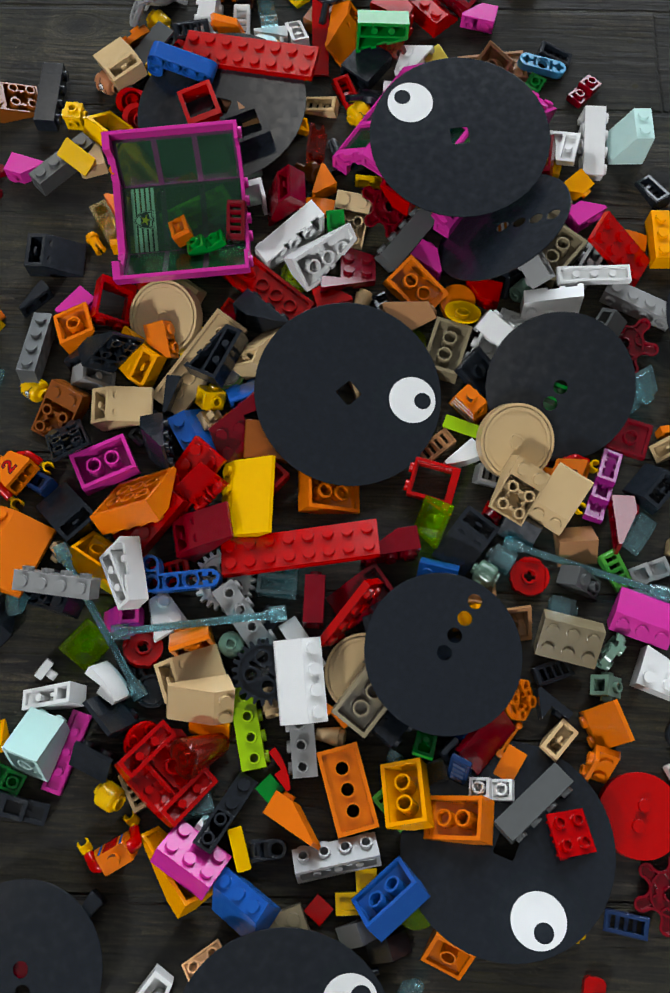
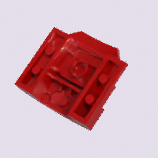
(154, 779)

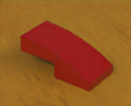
(283, 774)

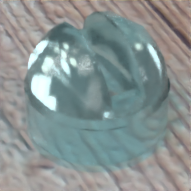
(393, 756)

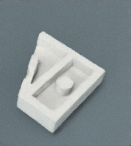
(415, 55)
(566, 147)
(164, 610)

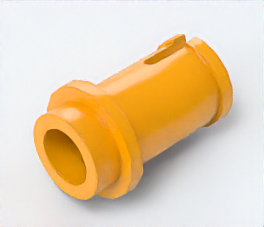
(93, 239)

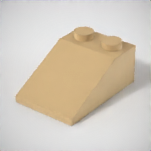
(560, 498)
(201, 700)

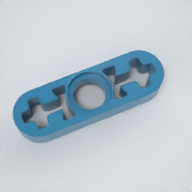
(553, 64)

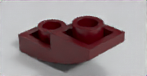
(584, 91)

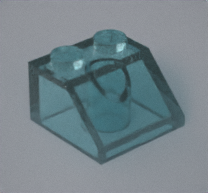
(645, 387)

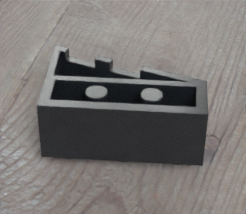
(219, 356)

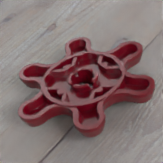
(378, 211)
(635, 338)
(655, 898)

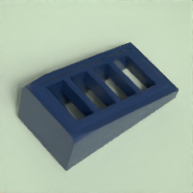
(46, 487)
(459, 769)
(636, 917)

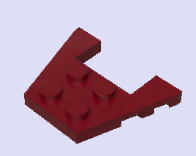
(356, 270)
(229, 430)

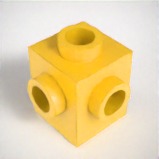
(74, 115)
(210, 397)

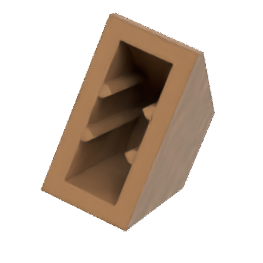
(412, 314)

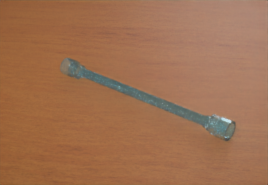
(656, 591)
(124, 631)
(135, 687)

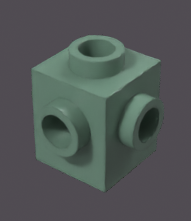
(605, 686)

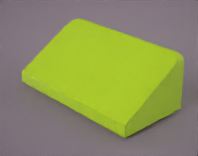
(460, 426)

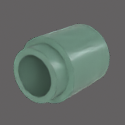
(517, 290)

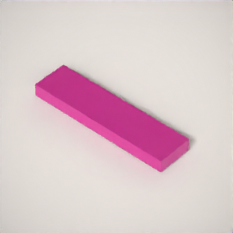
(78, 725)

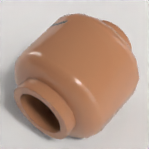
(104, 84)

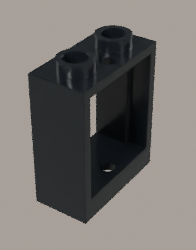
(256, 139)

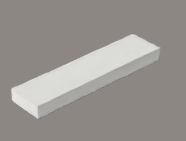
(593, 275)

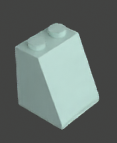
(631, 138)
(37, 743)

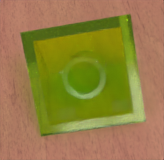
(433, 520)
(85, 645)

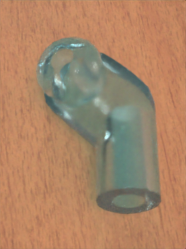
(411, 986)

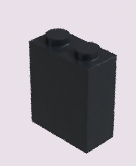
(366, 66)

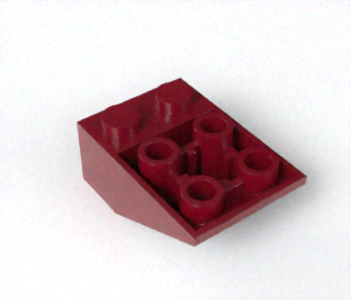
(286, 193)
(202, 531)
(398, 545)
(344, 593)

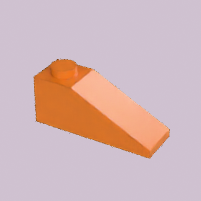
(291, 816)

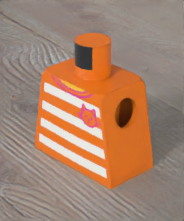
(470, 404)

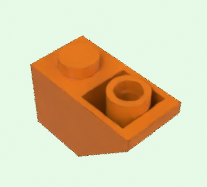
(225, 24)
(161, 338)

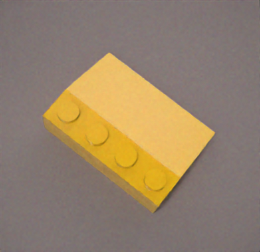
(250, 495)

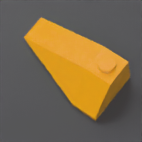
(177, 896)

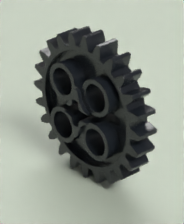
(254, 687)

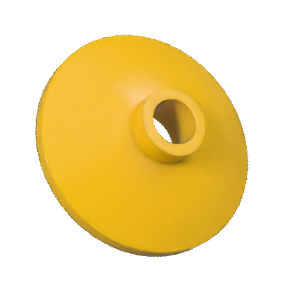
(462, 312)

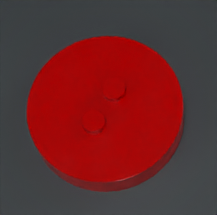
(638, 814)

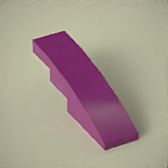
(603, 485)

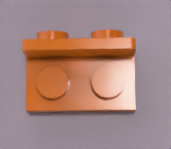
(600, 764)

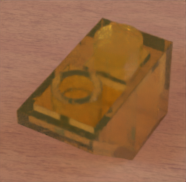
(105, 219)

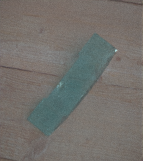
(267, 13)

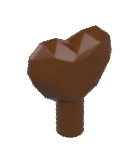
(310, 169)

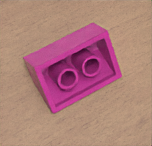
(641, 618)

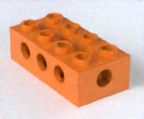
(361, 793)

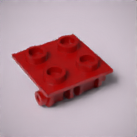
(200, 486)
(570, 833)

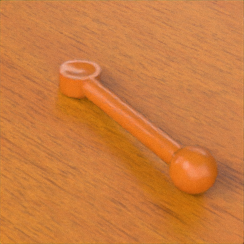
(519, 725)

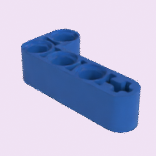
(180, 61)
(182, 578)

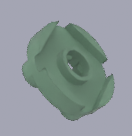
(613, 647)

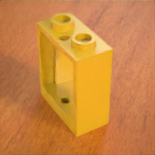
(99, 122)

